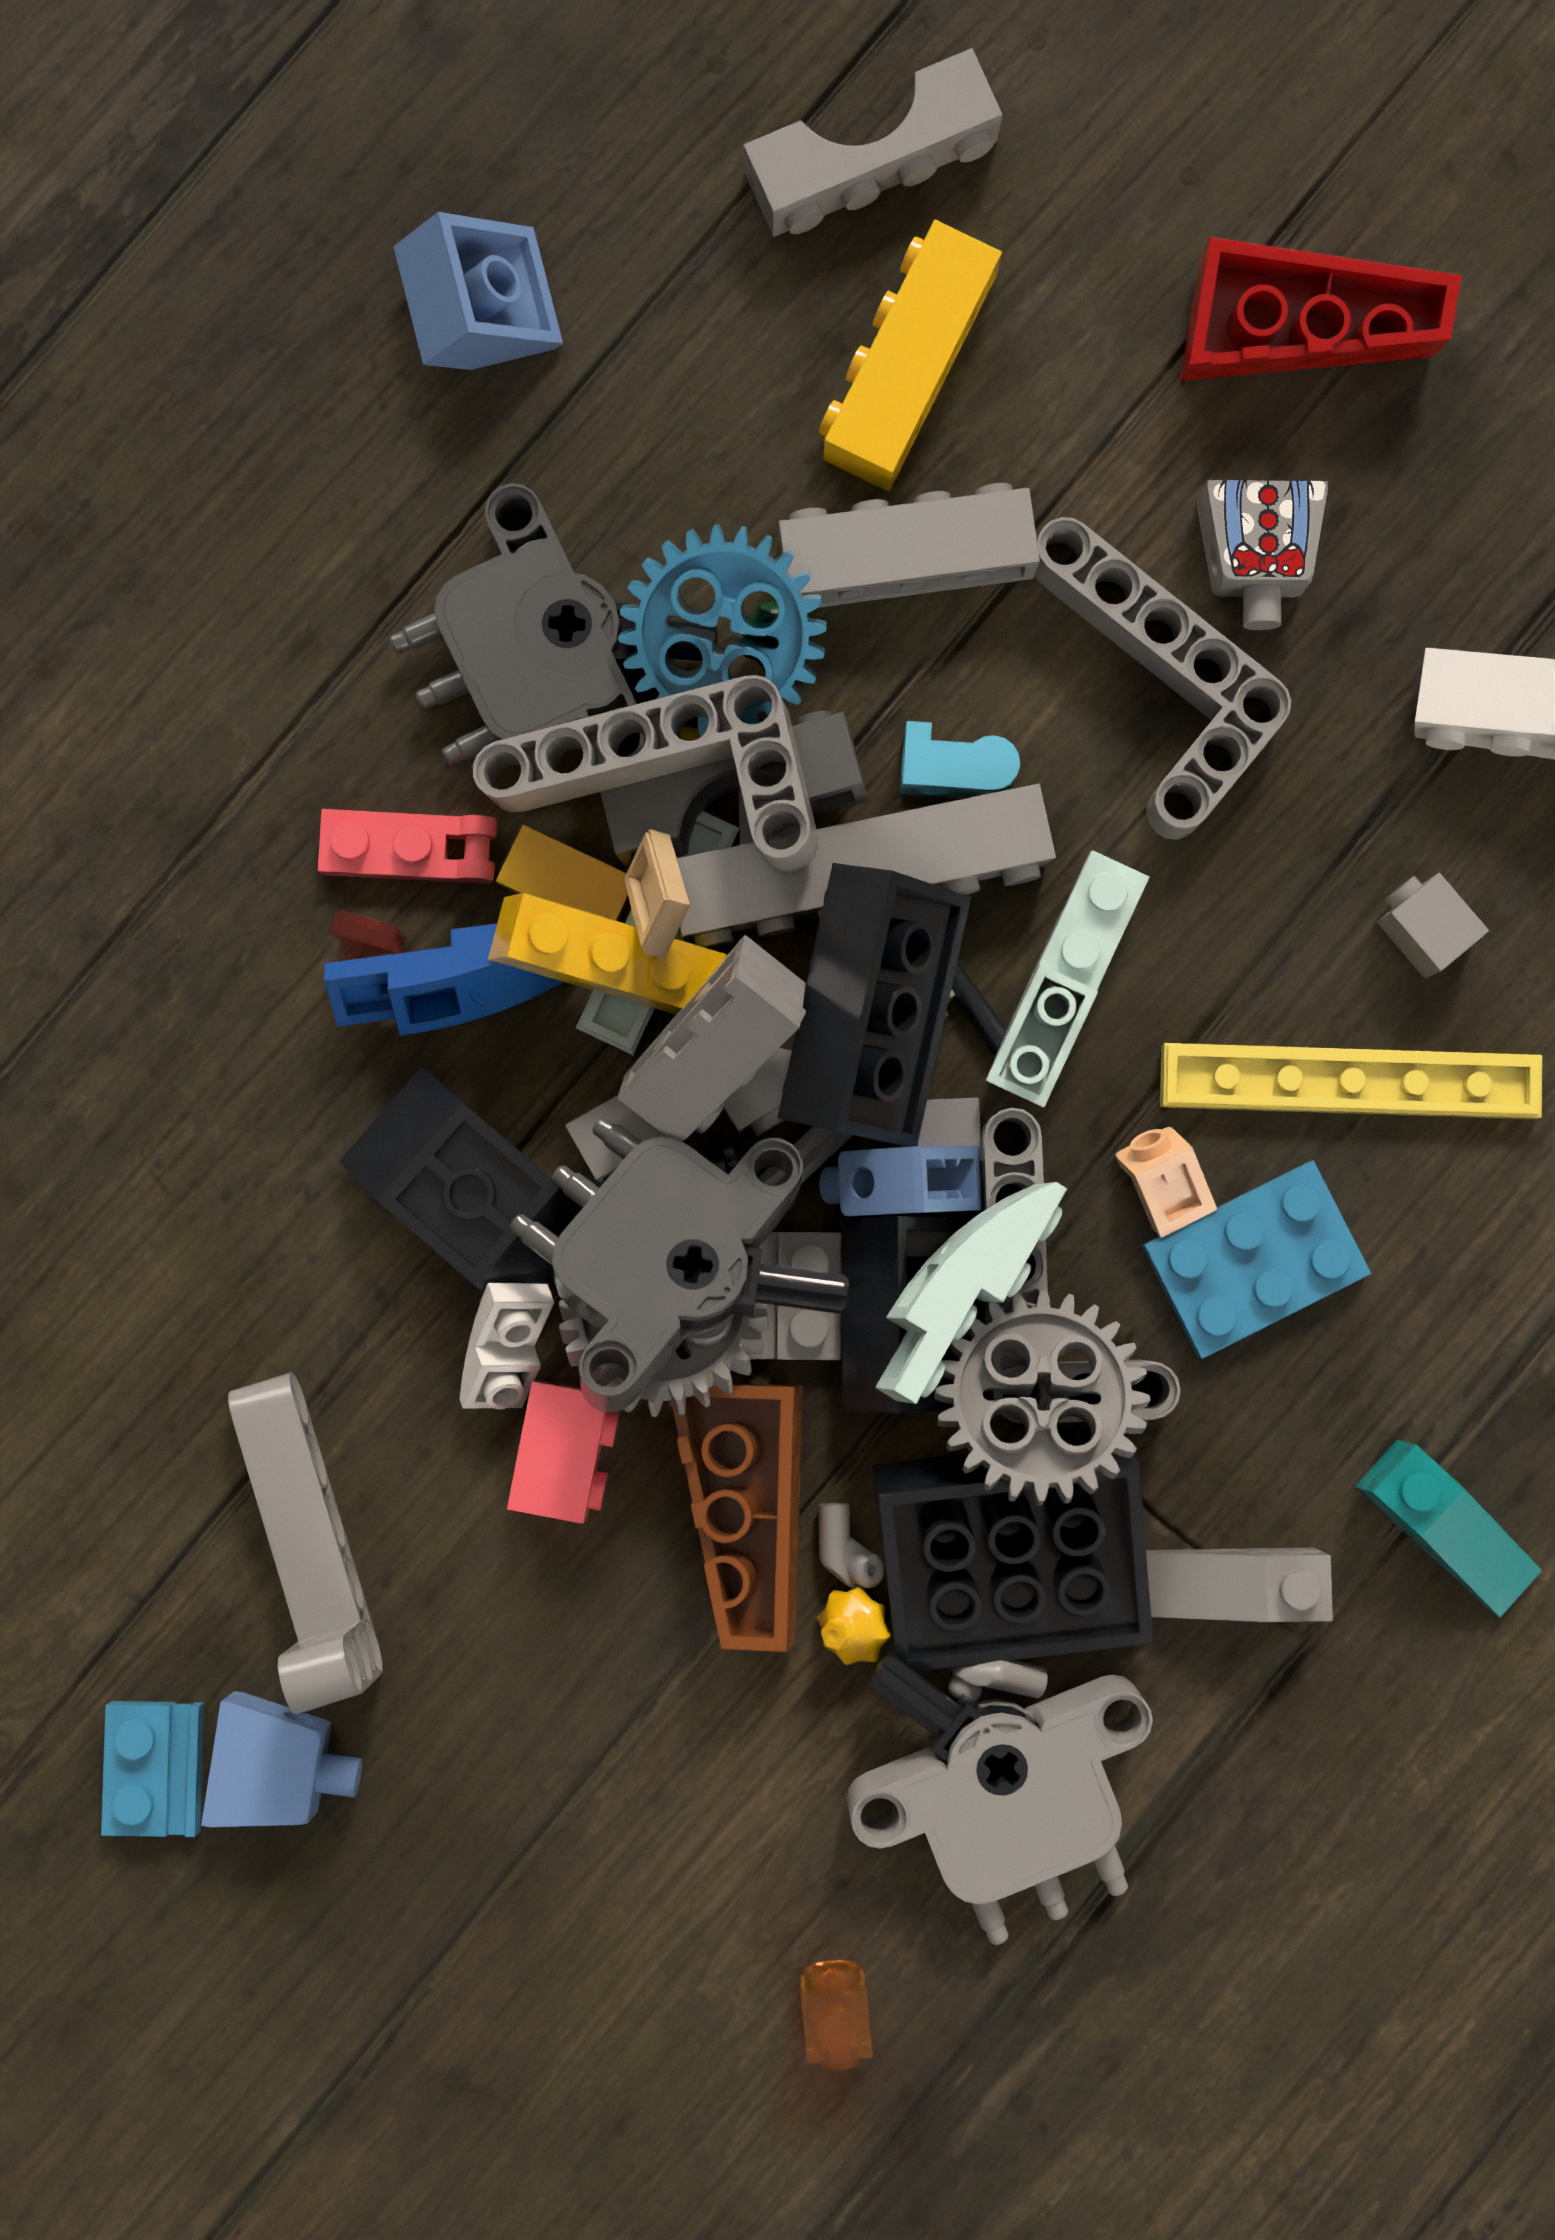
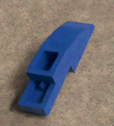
(430, 986)

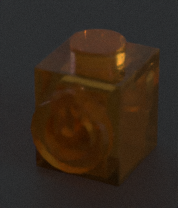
(835, 2014)

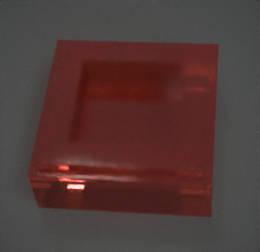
(367, 933)

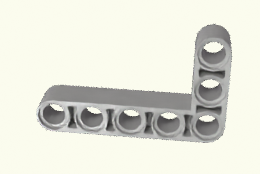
(1171, 664)
(666, 754)
(1025, 1171)
(335, 1634)

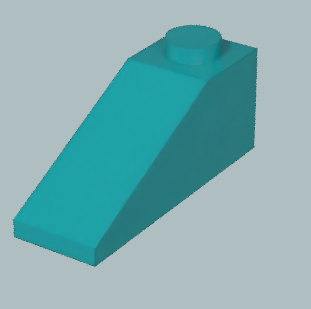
(1449, 1525)

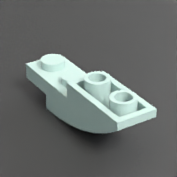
(1066, 978)
(978, 1262)

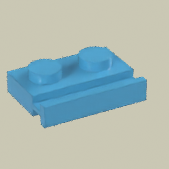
(152, 1768)

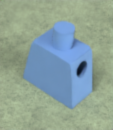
(904, 1180)
(272, 1765)

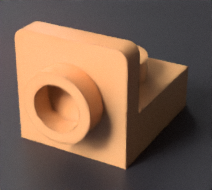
(1167, 1179)

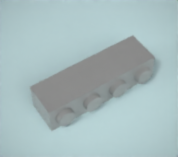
(914, 546)

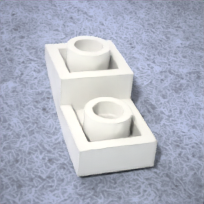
(502, 1343)

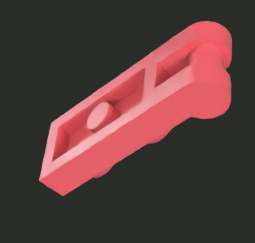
(405, 846)

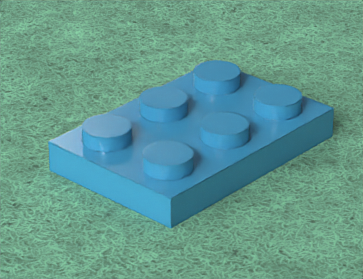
(1256, 1259)

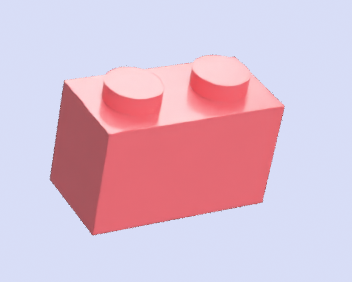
(561, 1454)

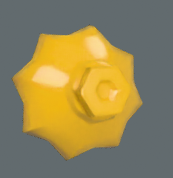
(853, 1626)

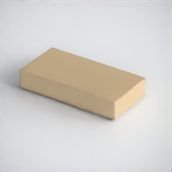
(656, 893)

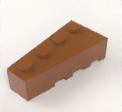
(746, 1506)

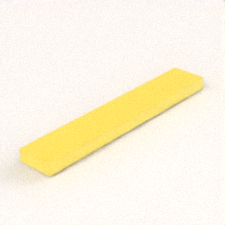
(1351, 1081)

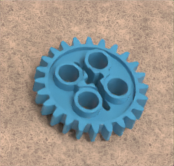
(733, 573)

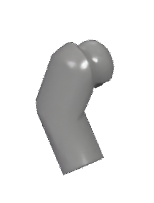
(843, 1554)
(1006, 1676)

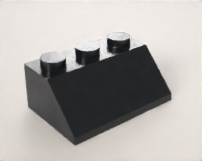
(879, 1262)

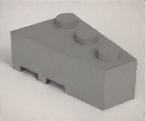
(715, 1042)

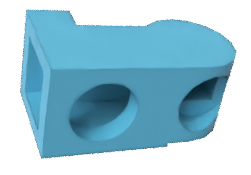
(955, 767)

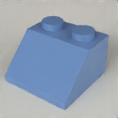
(476, 292)

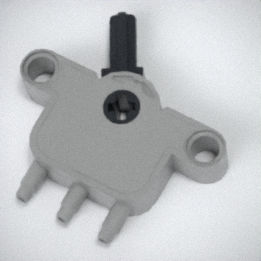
(1012, 1823)

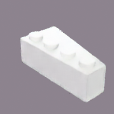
(1487, 702)

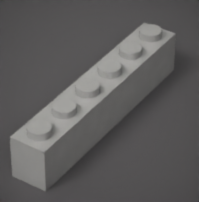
(938, 844)

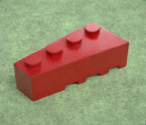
(1310, 310)

